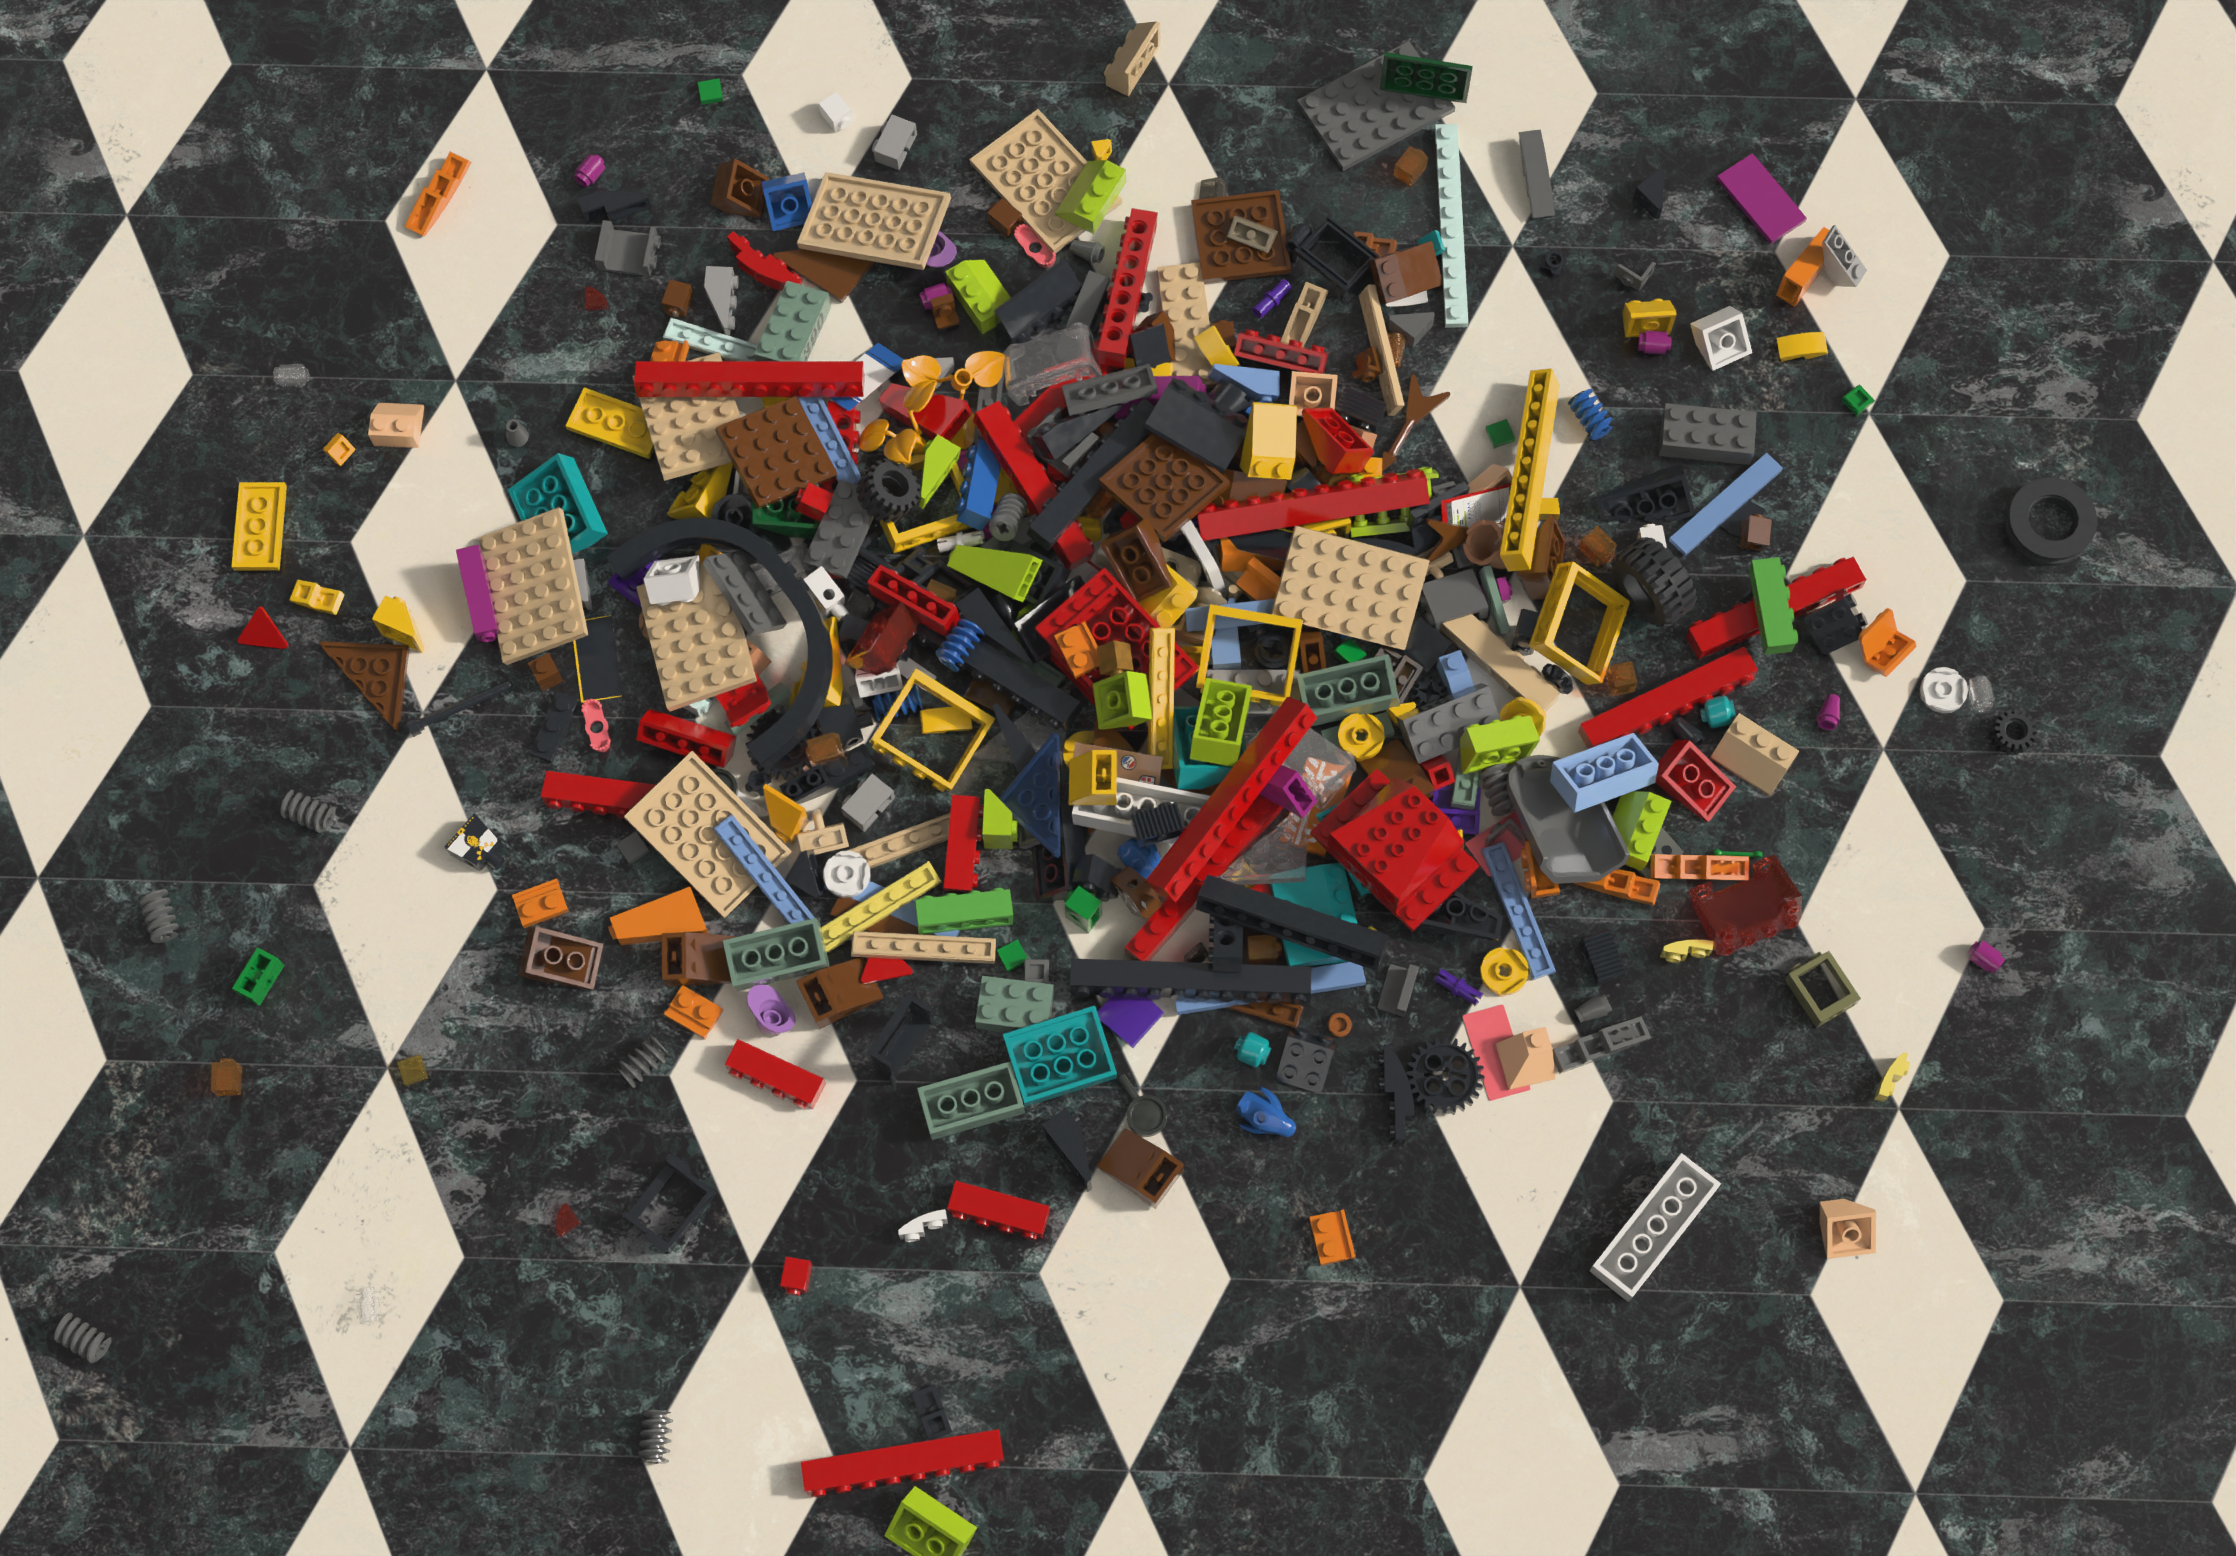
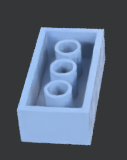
(1604, 772)

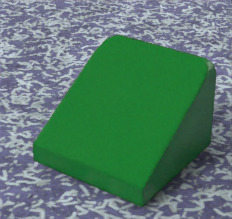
(1349, 652)

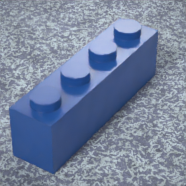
(978, 486)

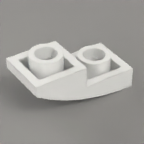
(915, 1229)

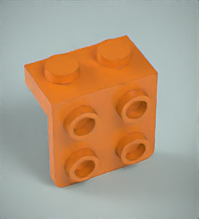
(1883, 645)
(1535, 879)

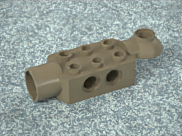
(1186, 568)

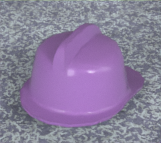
(942, 251)
(770, 1010)

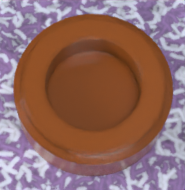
(1339, 1025)

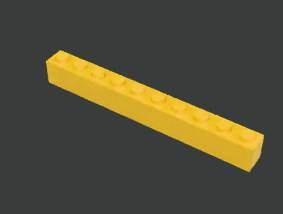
(1529, 470)

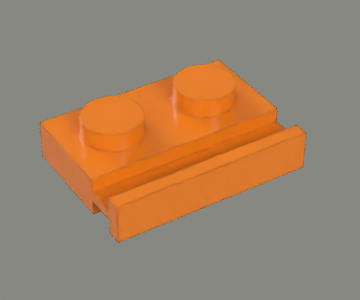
(670, 351)
(1078, 649)
(540, 903)
(693, 1012)
(1332, 1237)

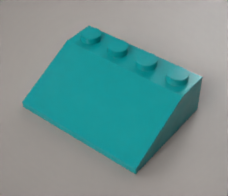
(562, 486)
(1190, 772)
(1325, 892)
(1060, 1056)

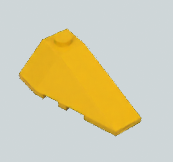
(707, 489)
(836, 686)

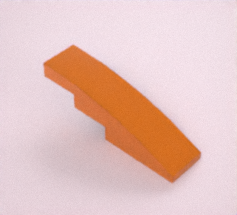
(438, 194)
(1699, 867)
(1626, 886)

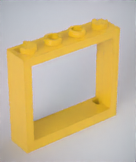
(929, 531)
(1552, 612)
(1256, 696)
(951, 699)

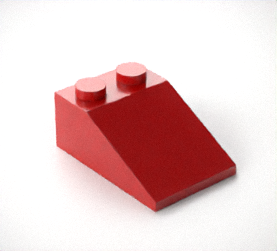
(1336, 441)
(1693, 779)

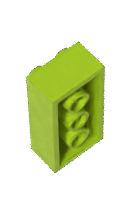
(1221, 722)

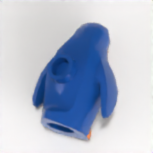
(1141, 859)
(1264, 1114)

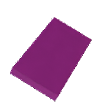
(1761, 198)

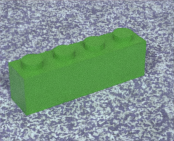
(1772, 605)
(964, 911)

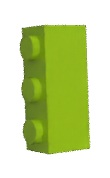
(1092, 194)
(977, 291)
(1497, 743)
(1639, 823)
(929, 1527)

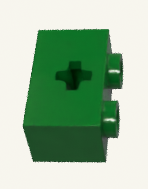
(1082, 909)
(258, 976)

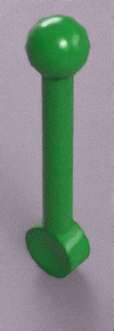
(1757, 855)

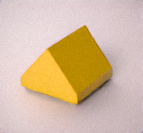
(1101, 149)
(1194, 653)

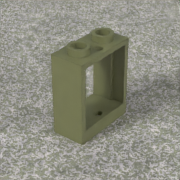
(1820, 1017)

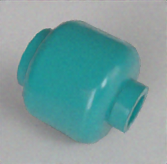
(1718, 712)
(1252, 1049)

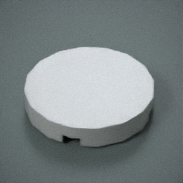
(1943, 690)
(846, 874)

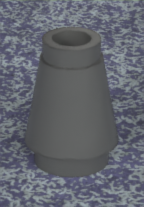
(1090, 251)
(516, 433)
(1594, 1008)

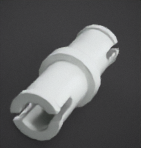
(966, 539)

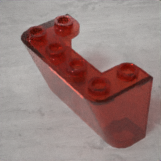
(1748, 909)

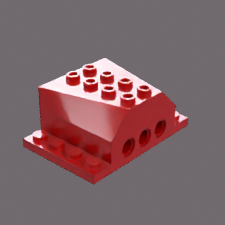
(1110, 617)
(1397, 846)

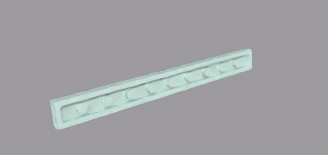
(1451, 225)

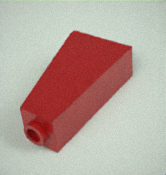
(940, 416)

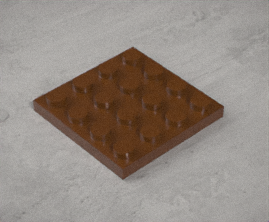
(1231, 260)
(776, 452)
(1163, 485)

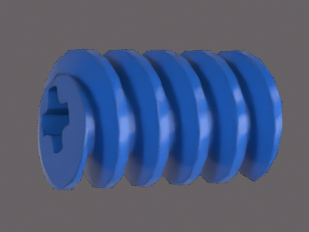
(1590, 414)
(957, 643)
(883, 704)

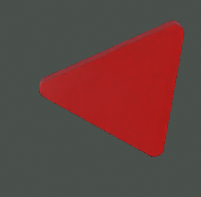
(262, 632)
(883, 969)

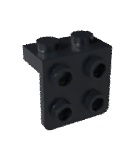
(1836, 623)
(1306, 1060)

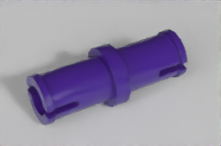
(1271, 298)
(1458, 987)

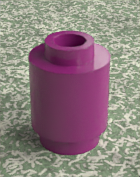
(589, 170)
(933, 292)
(1654, 342)
(1985, 956)

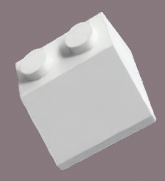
(1722, 337)
(673, 580)

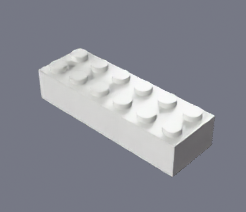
(1134, 796)
(1655, 1227)

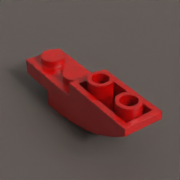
(766, 270)

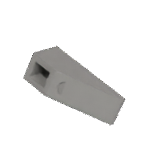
(1841, 261)
(720, 292)

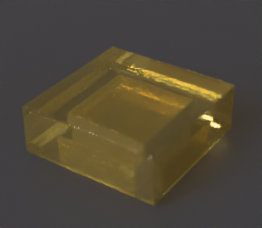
(412, 1070)

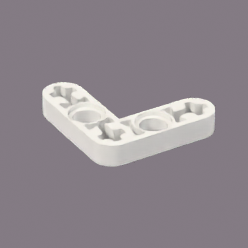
(1207, 561)

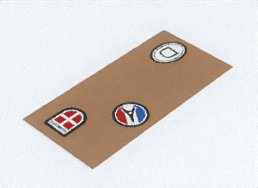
(1130, 765)

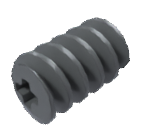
(1008, 516)
(1497, 789)
(307, 813)
(157, 916)
(642, 1061)
(80, 1339)
(655, 1436)

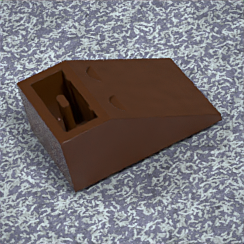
(694, 959)
(838, 991)
(1141, 1167)

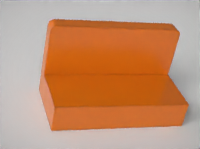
(1258, 581)

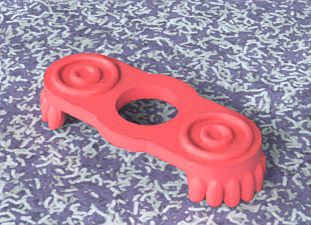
(1025, 238)
(593, 712)

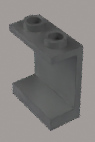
(626, 250)
(1071, 458)
(1453, 598)

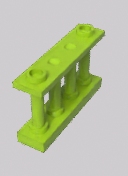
(1383, 523)

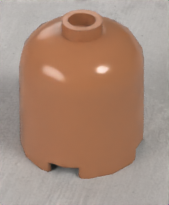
(1485, 543)

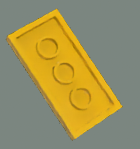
(611, 423)
(259, 526)

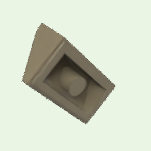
(1252, 234)

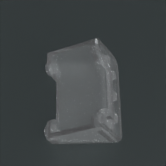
(1049, 361)
(1320, 765)

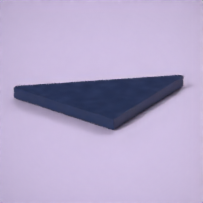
(1036, 796)

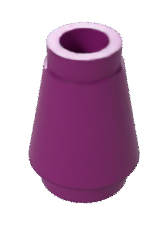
(1829, 713)

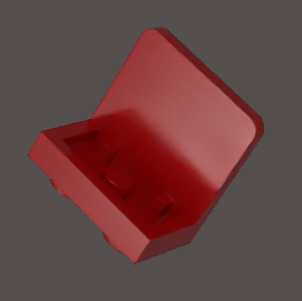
(745, 702)

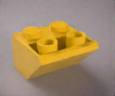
(1093, 778)

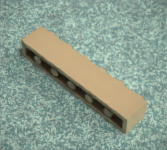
(1499, 661)

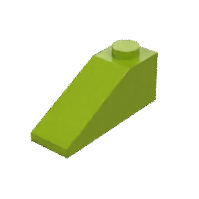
(938, 461)

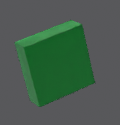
(710, 91)
(1857, 400)
(1500, 433)
(1012, 955)

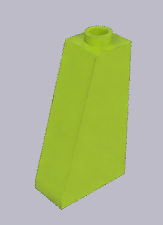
(1000, 570)

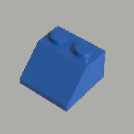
(787, 200)

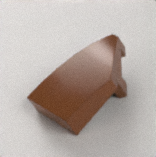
(1378, 245)

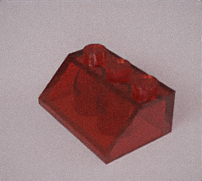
(884, 640)

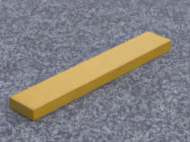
(1161, 694)

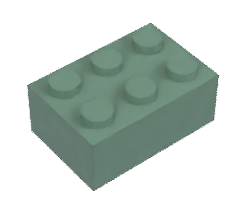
(1012, 1004)

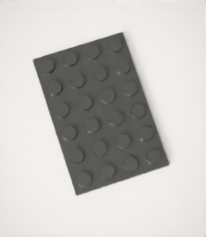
(1361, 119)

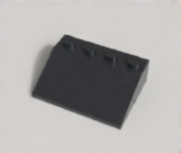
(1197, 424)

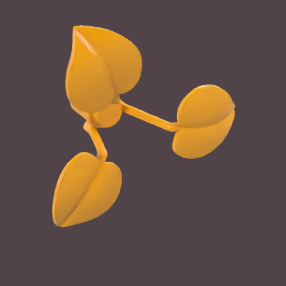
(983, 366)
(907, 441)

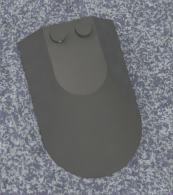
(1564, 843)

